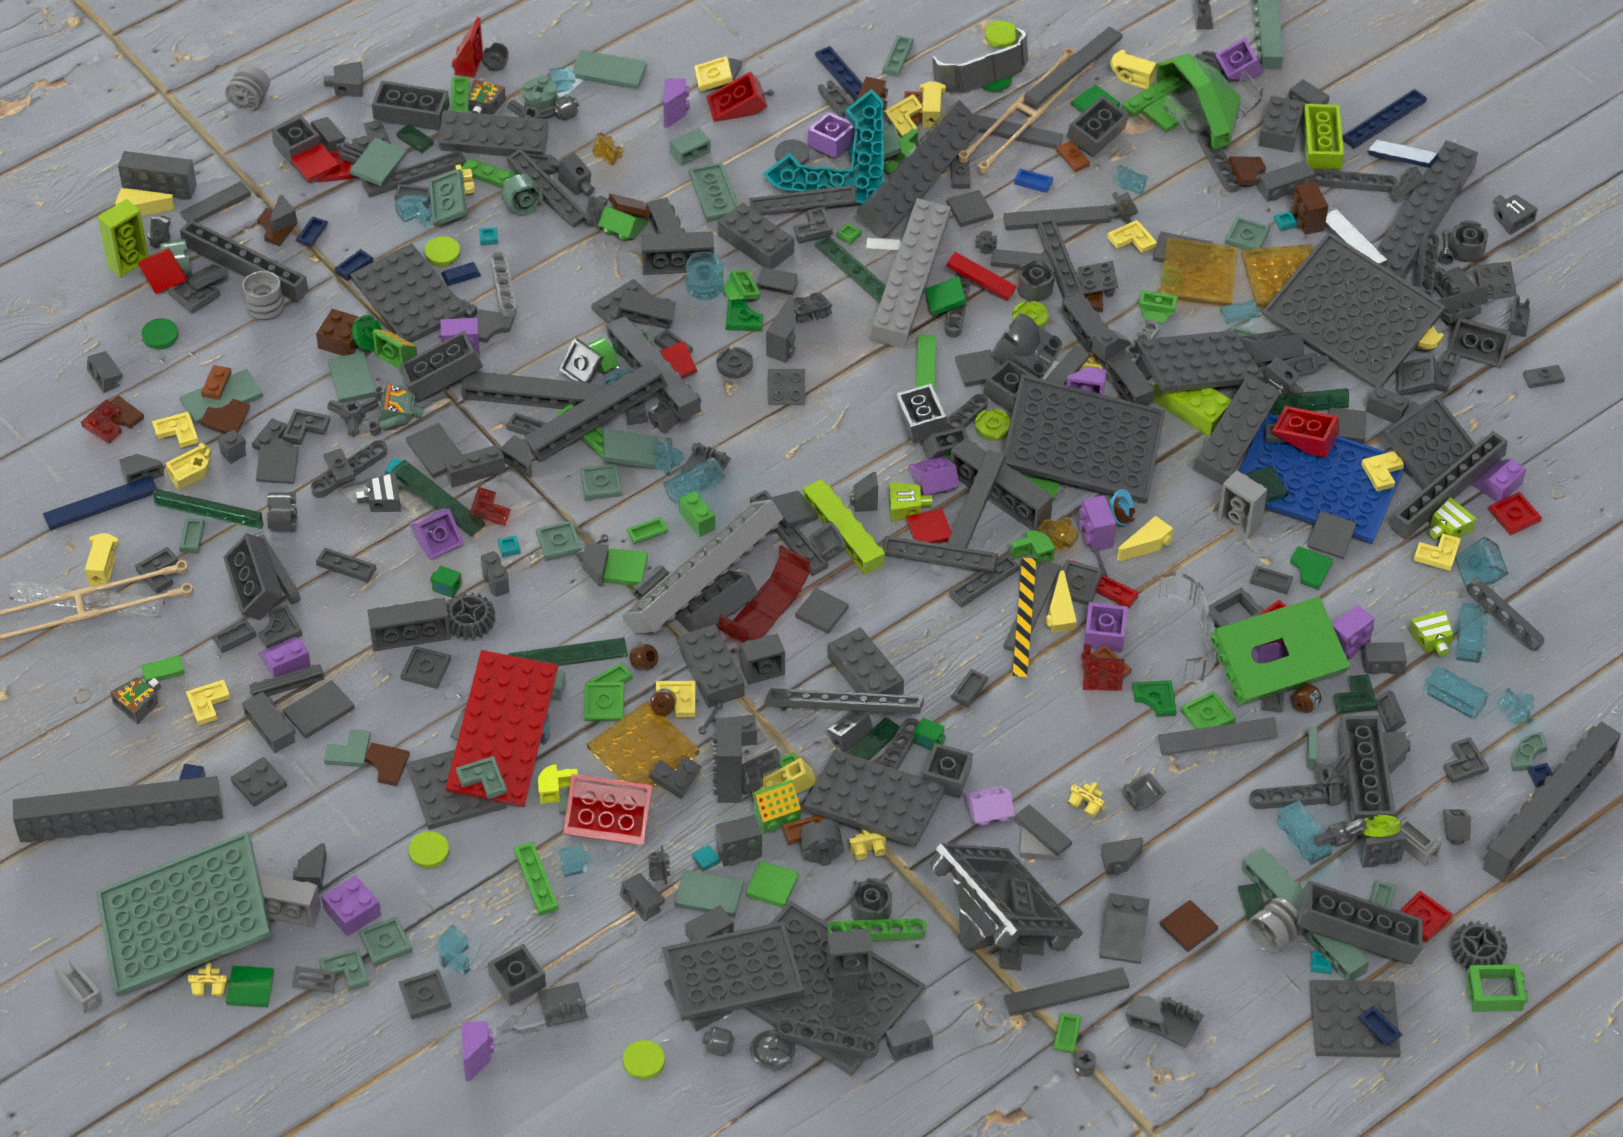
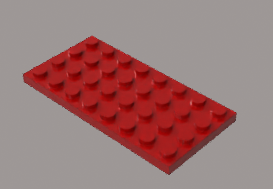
(504, 721)

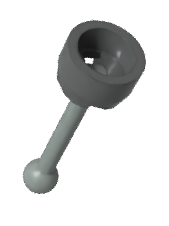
(1446, 255)

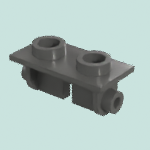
(659, 865)

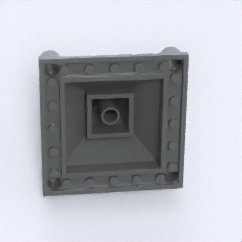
(985, 902)

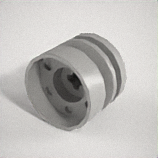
(247, 87)
(263, 295)
(1275, 925)

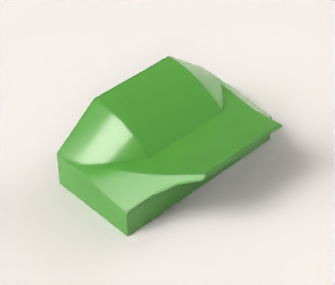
(741, 286)
(1157, 305)

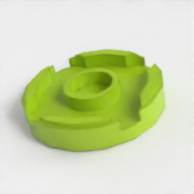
(1000, 34)
(442, 251)
(1034, 310)
(992, 424)
(1382, 826)
(428, 849)
(643, 1059)

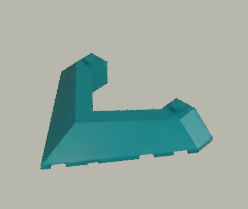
(867, 157)

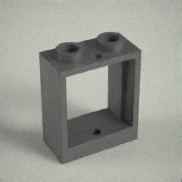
(1238, 596)

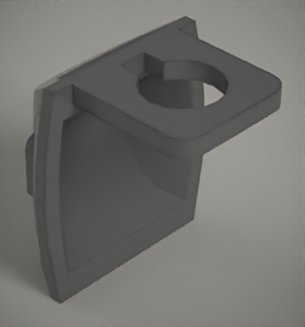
(828, 541)
(1143, 791)

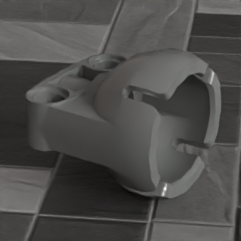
(1028, 346)

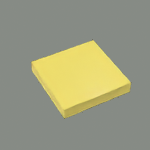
(713, 73)

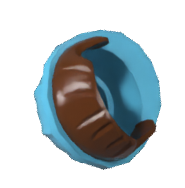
(1122, 507)

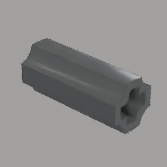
(650, 581)

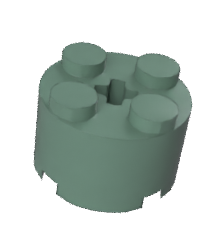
(539, 92)
(521, 194)
(181, 254)

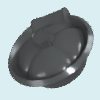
(772, 1051)

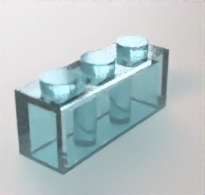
(694, 479)
(1471, 633)
(1455, 692)
(1301, 829)

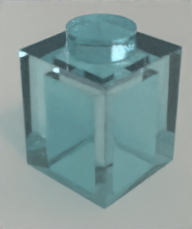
(562, 78)
(574, 860)

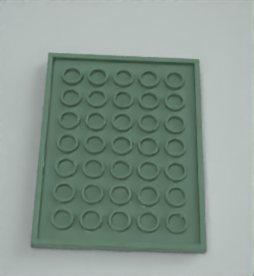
(183, 913)

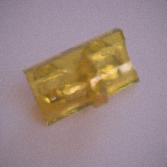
(605, 147)

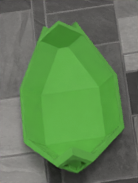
(1215, 94)

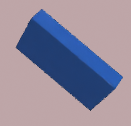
(1033, 180)

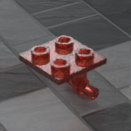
(1101, 672)

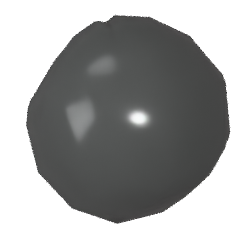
(495, 56)

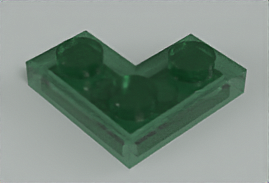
(1359, 699)

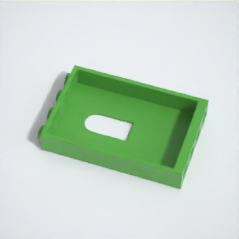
(1309, 641)

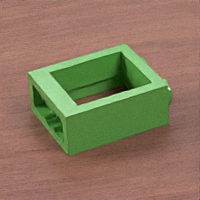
(1496, 1003)

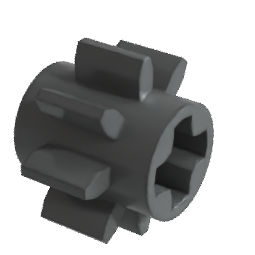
(986, 241)

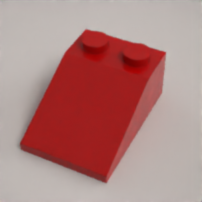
(469, 52)
(737, 99)
(1307, 430)

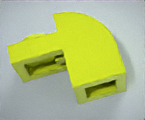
(551, 781)

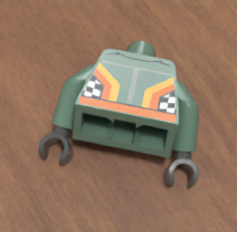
(395, 408)

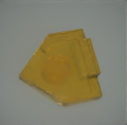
(1060, 532)

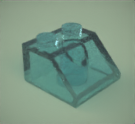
(1482, 562)

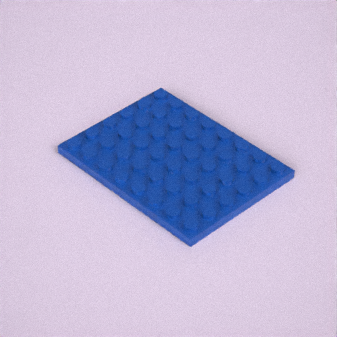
(1324, 484)

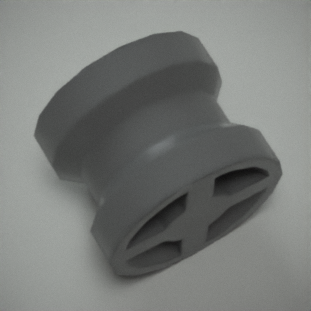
(1088, 1067)

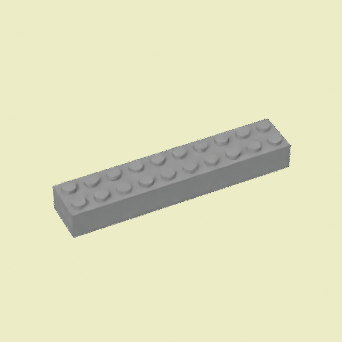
(910, 273)
(703, 567)

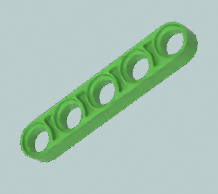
(886, 926)

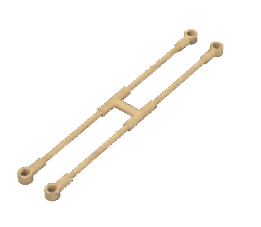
(1018, 104)
(77, 594)

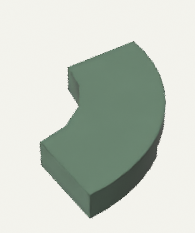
(1527, 750)

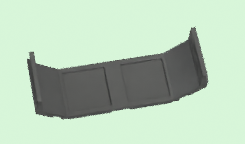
(984, 69)

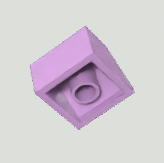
(989, 805)

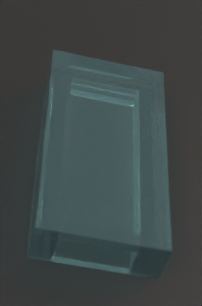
(1240, 311)

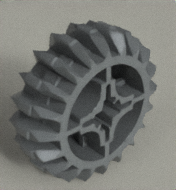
(470, 616)
(1466, 942)

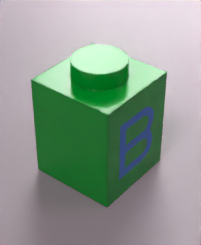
(446, 581)
(929, 733)

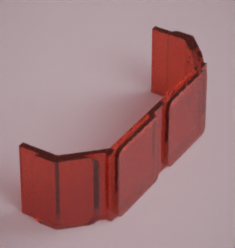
(773, 598)

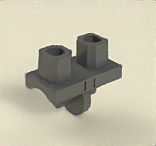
(1123, 206)
(594, 210)
(159, 230)

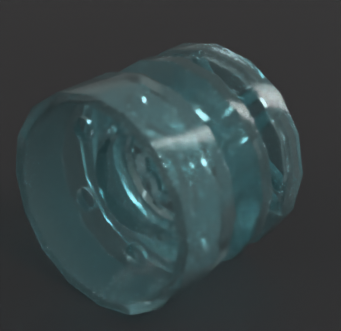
(705, 275)

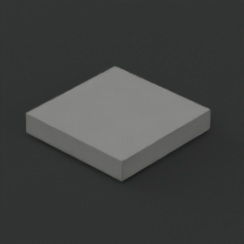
(1032, 847)

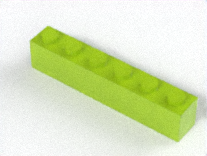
(859, 543)

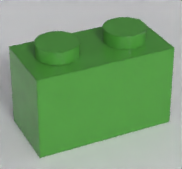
(697, 513)

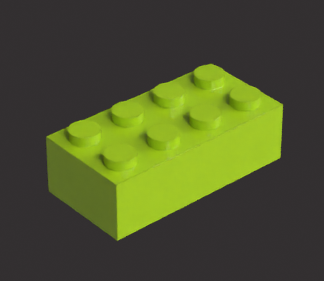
(1323, 136)
(123, 237)
(1196, 407)

